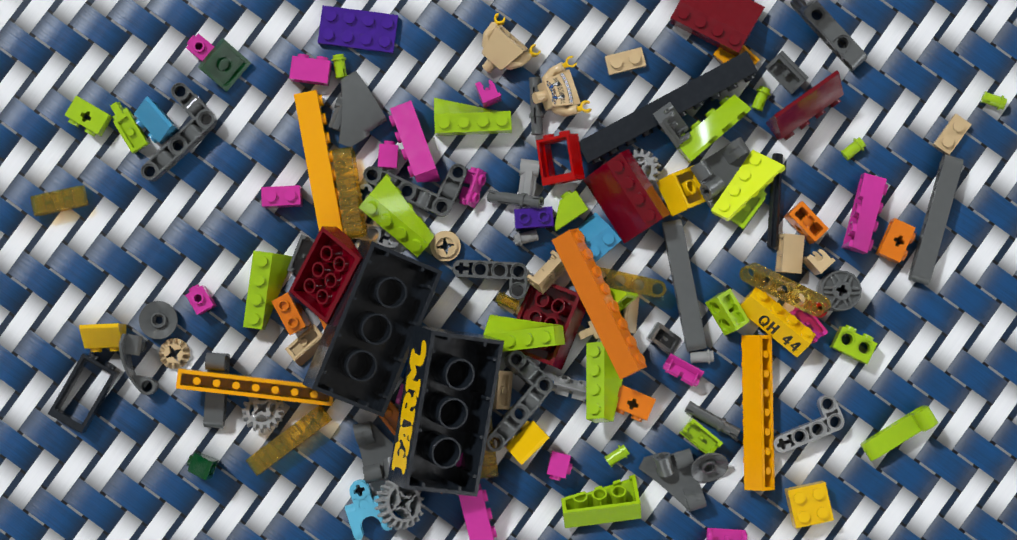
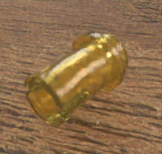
(507, 301)

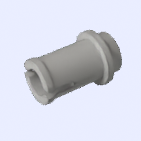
(525, 237)
(702, 356)

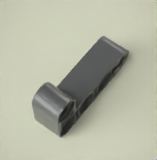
(489, 274)
(215, 402)

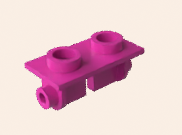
(476, 179)
(679, 367)

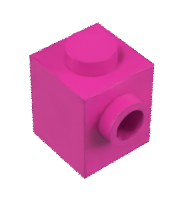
(199, 46)
(388, 155)
(200, 299)
(559, 465)

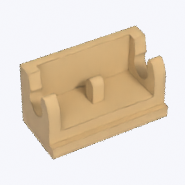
(789, 253)
(818, 263)
(547, 273)

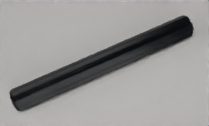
(774, 206)

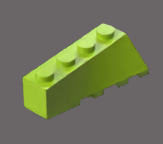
(465, 119)
(713, 127)
(397, 216)
(265, 285)
(524, 334)
(601, 384)
(603, 504)

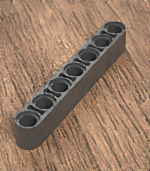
(935, 219)
(684, 285)

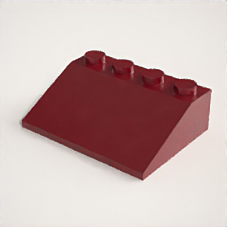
(718, 22)
(806, 106)
(626, 196)
(326, 272)
(558, 307)

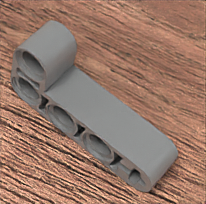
(806, 429)

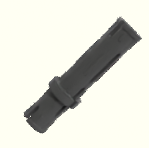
(536, 109)
(522, 200)
(713, 420)

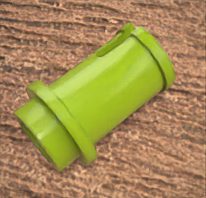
(339, 65)
(761, 97)
(994, 100)
(852, 149)
(617, 455)

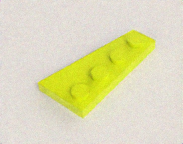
(746, 183)

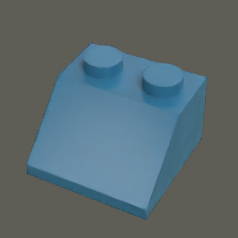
(155, 121)
(598, 236)

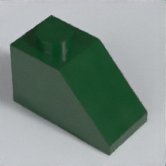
(202, 465)

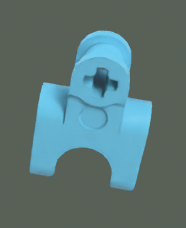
(362, 507)

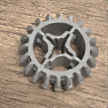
(408, 508)

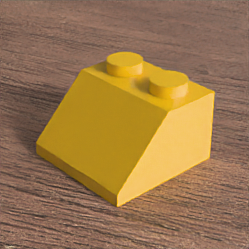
(680, 191)
(102, 336)
(527, 441)

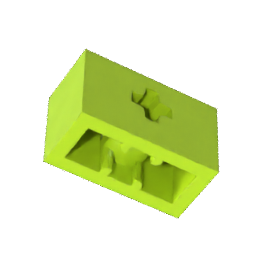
(99, 119)

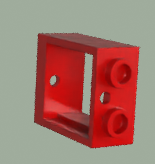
(546, 161)

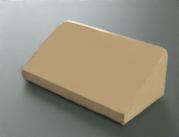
(630, 314)
(305, 345)

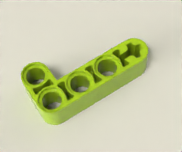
(898, 432)

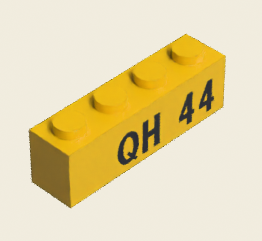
(777, 321)

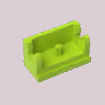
(700, 437)

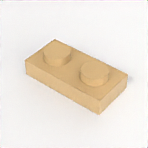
(625, 61)
(951, 134)
(503, 390)

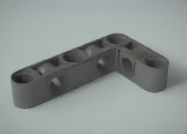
(830, 32)
(190, 134)
(422, 197)
(527, 404)

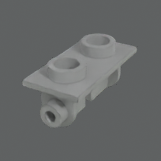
(564, 384)

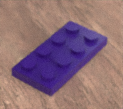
(358, 29)

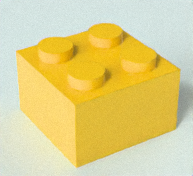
(809, 504)

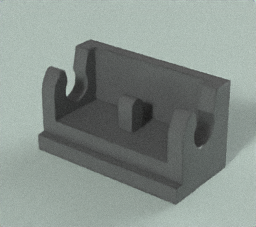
(786, 72)
(672, 124)
(300, 253)

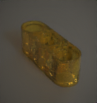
(59, 200)

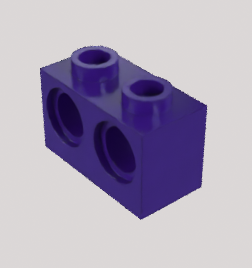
(533, 218)

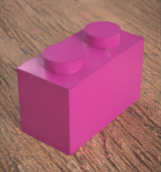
(310, 70)
(282, 196)

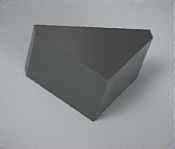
(663, 338)

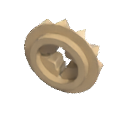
(437, 241)
(183, 355)

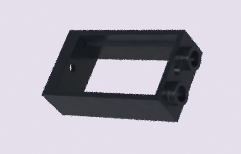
(66, 418)

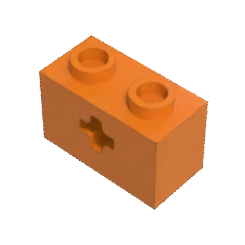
(806, 222)
(887, 246)
(291, 313)
(644, 402)

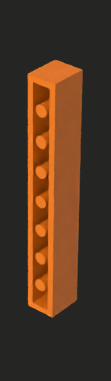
(599, 303)

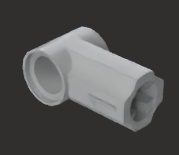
(528, 173)

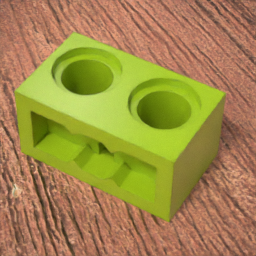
(727, 312)
(852, 348)

